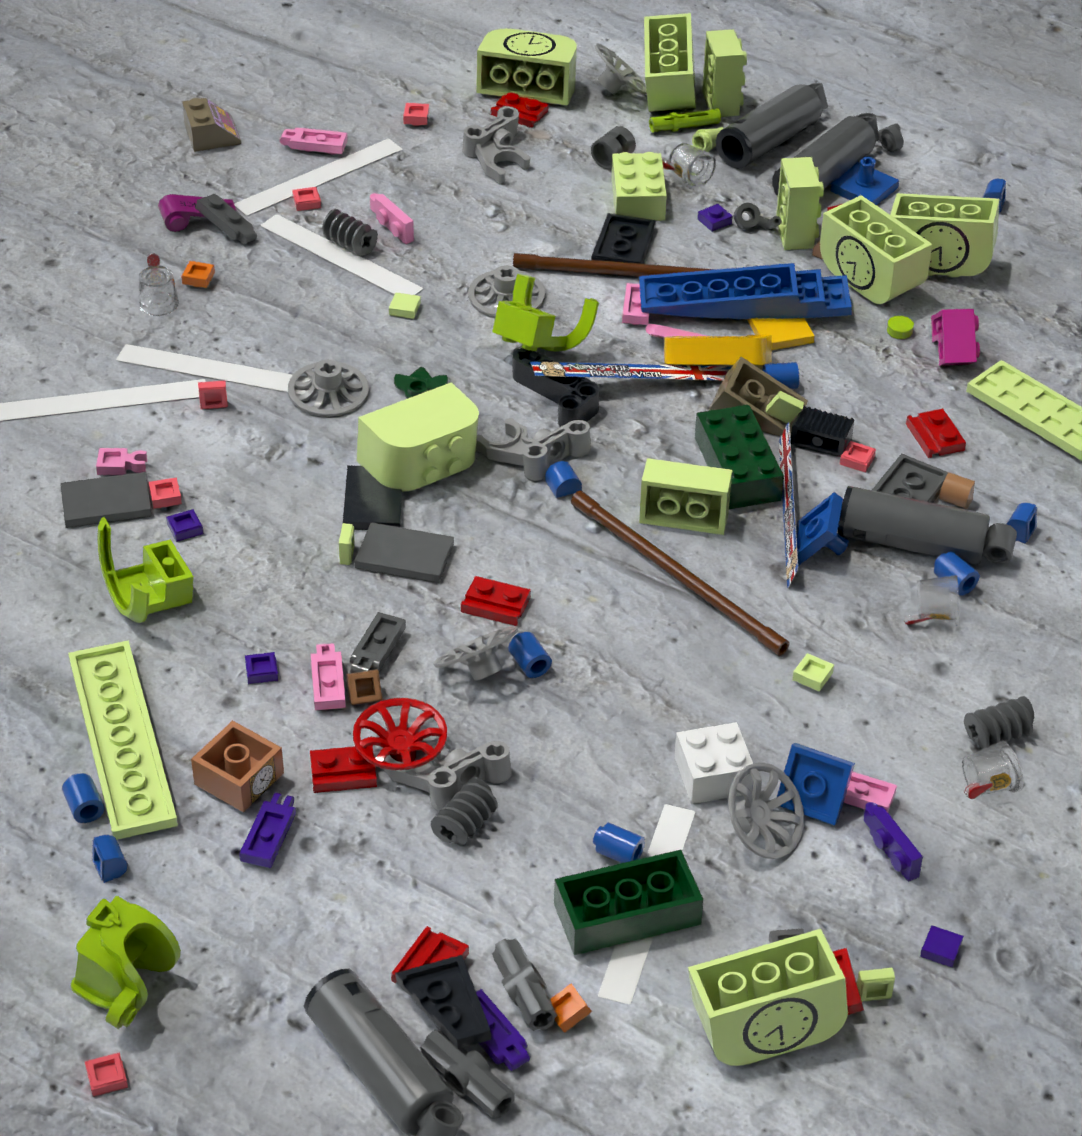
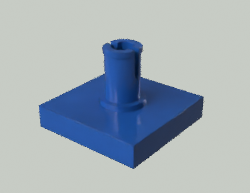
(865, 181)
(820, 529)
(819, 780)

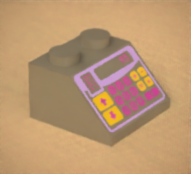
(208, 125)

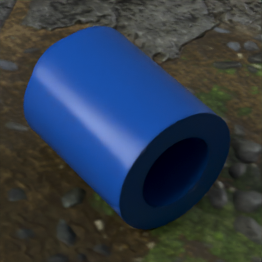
(784, 372)
(951, 564)
(529, 654)
(83, 798)
(618, 843)

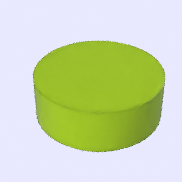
(900, 327)

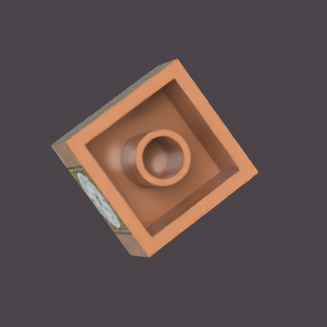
(237, 766)

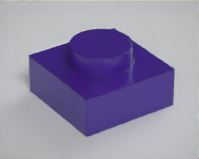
(714, 217)

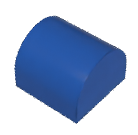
(997, 190)
(562, 479)
(1024, 521)
(108, 858)

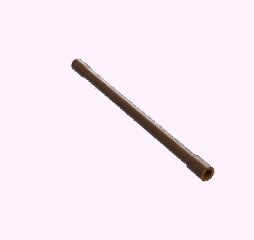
(534, 262)
(764, 634)

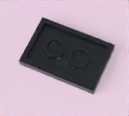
(624, 239)
(369, 500)

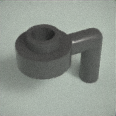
(891, 137)
(754, 217)

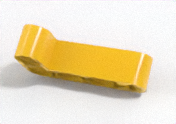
(717, 349)

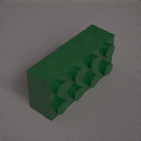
(735, 442)
(628, 902)

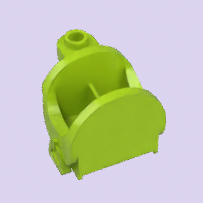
(111, 950)

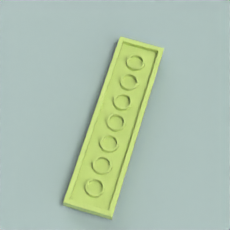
(122, 740)

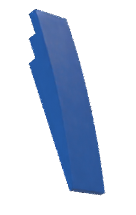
(747, 293)

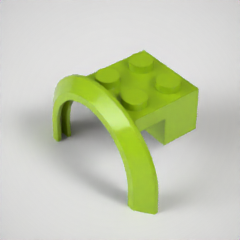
(532, 327)
(148, 587)

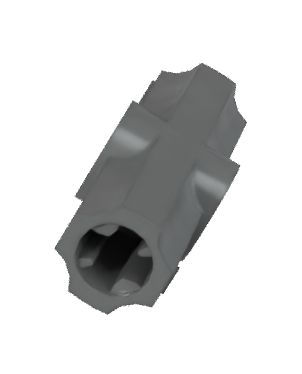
(524, 984)
(468, 1074)

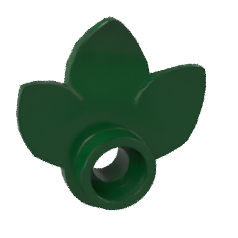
(418, 382)

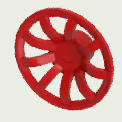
(400, 740)

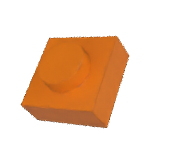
(198, 274)
(569, 1007)

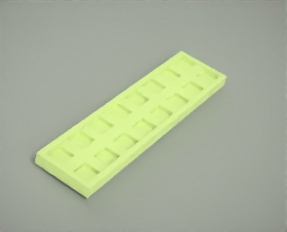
(1031, 405)

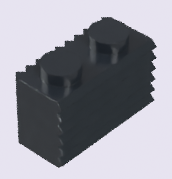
(822, 431)

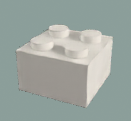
(710, 761)

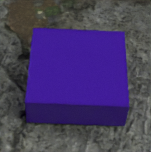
(184, 525)
(261, 668)
(941, 946)

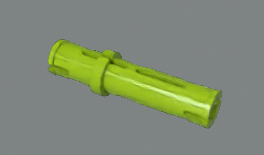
(676, 121)

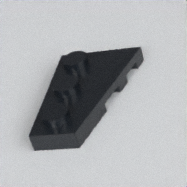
(448, 999)

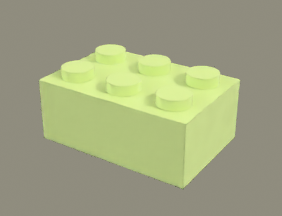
(724, 72)
(639, 185)
(799, 203)
(685, 496)

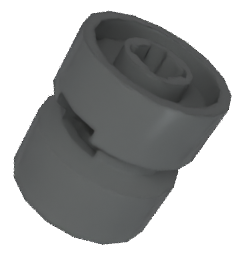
(613, 142)

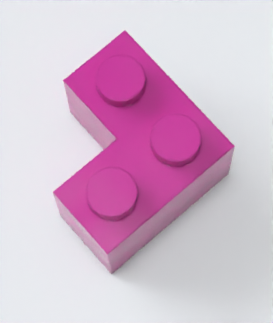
(956, 336)

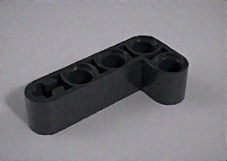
(575, 396)

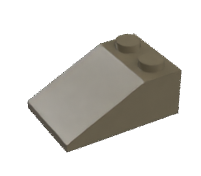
(752, 386)

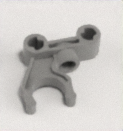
(494, 143)
(541, 450)
(449, 775)

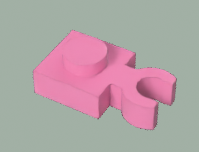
(118, 460)

